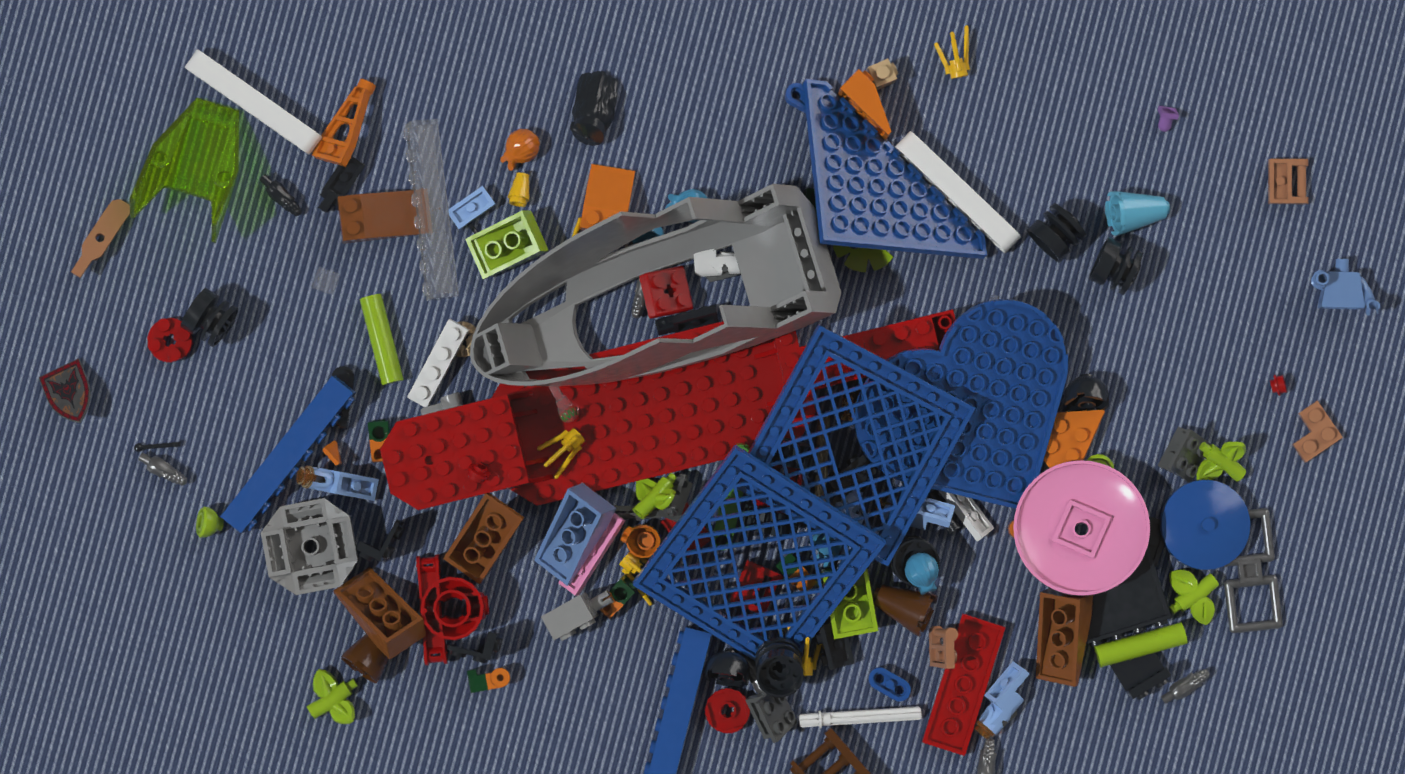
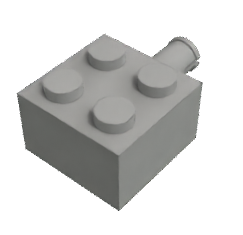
(573, 614)

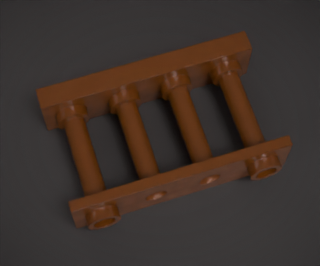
(831, 741)

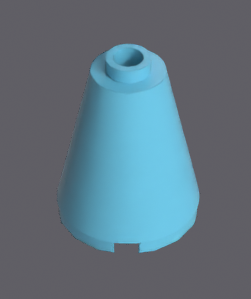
(1132, 211)

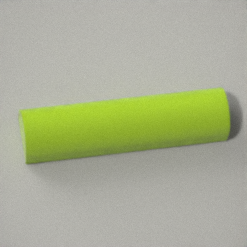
(381, 339)
(1141, 644)

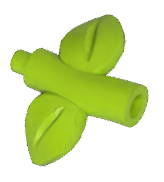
(1221, 460)
(654, 495)
(1193, 595)
(332, 698)

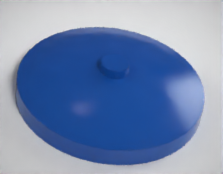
(1205, 524)

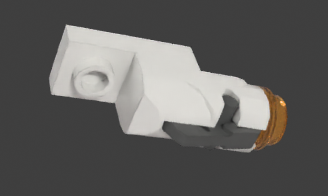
(715, 266)

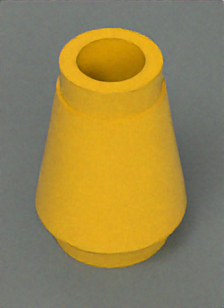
(519, 191)

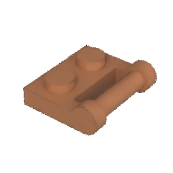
(1281, 181)
(942, 654)

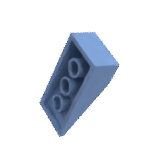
(574, 532)

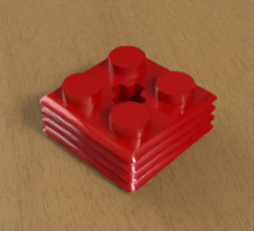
(662, 304)

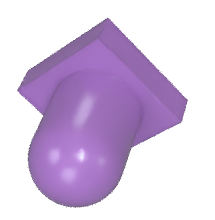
(1167, 115)

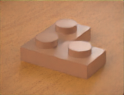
(1321, 434)

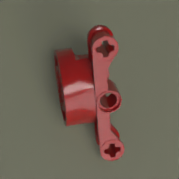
(431, 593)

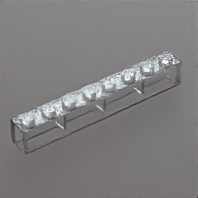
(431, 209)

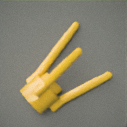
(957, 67)
(571, 441)
(632, 564)
(808, 663)

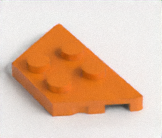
(1072, 436)

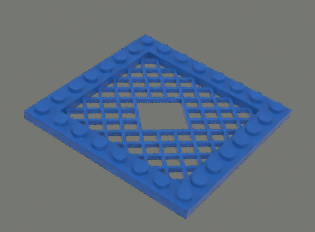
(743, 465)
(926, 470)

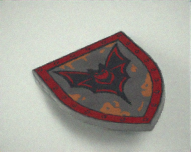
(67, 390)

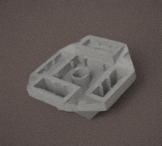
(286, 552)

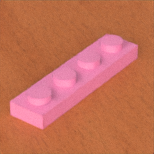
(595, 556)

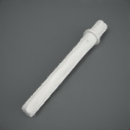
(859, 716)

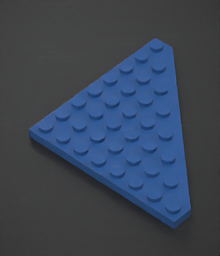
(870, 193)

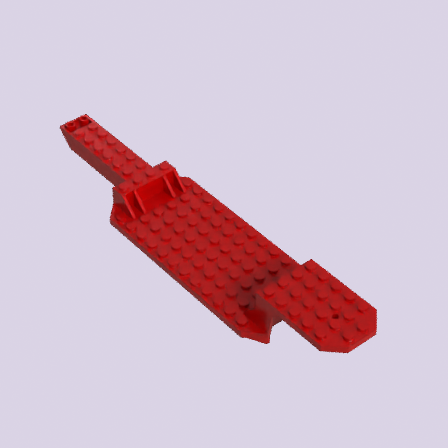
(628, 425)

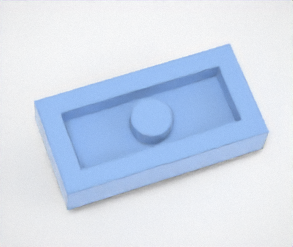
(471, 207)

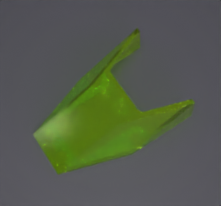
(195, 158)

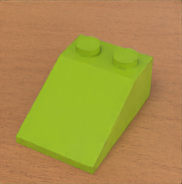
(507, 244)
(856, 611)

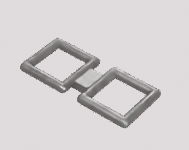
(1251, 575)

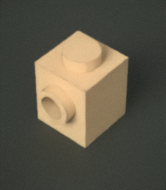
(883, 73)

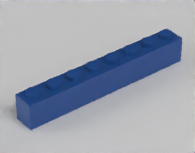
(288, 454)
(679, 703)

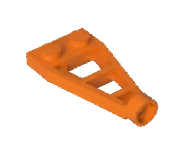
(339, 151)

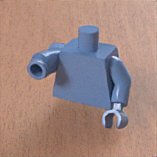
(1344, 289)

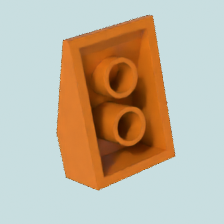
(863, 96)
(606, 194)

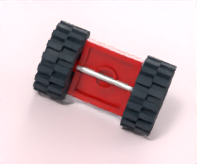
(792, 466)

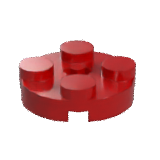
(157, 344)
(720, 721)

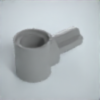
(446, 402)

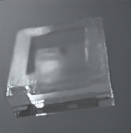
(325, 281)

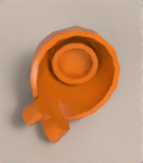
(520, 148)
(641, 540)

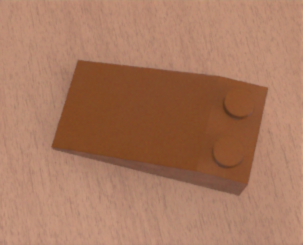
(376, 216)
(483, 538)
(381, 612)
(1062, 636)

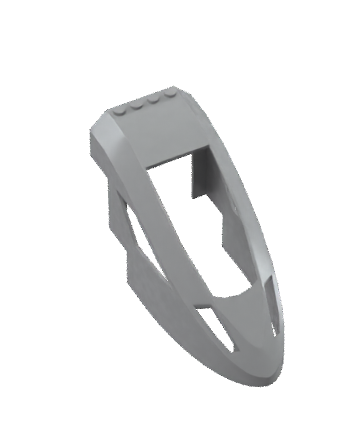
(776, 250)

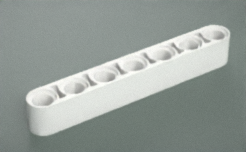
(253, 102)
(958, 192)

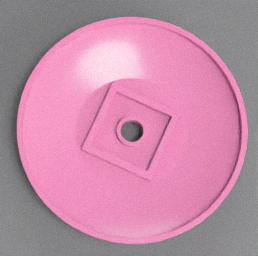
(1086, 495)

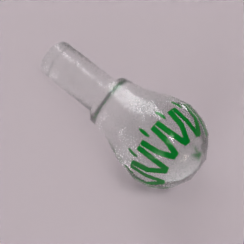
(567, 410)

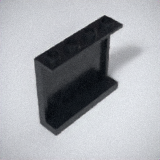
(1129, 605)

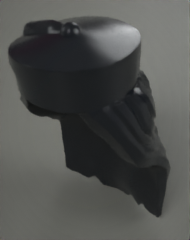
(594, 107)

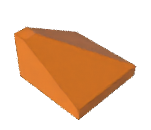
(333, 453)

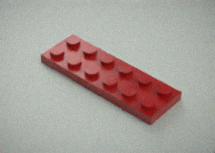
(963, 686)

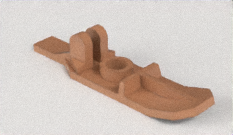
(108, 226)

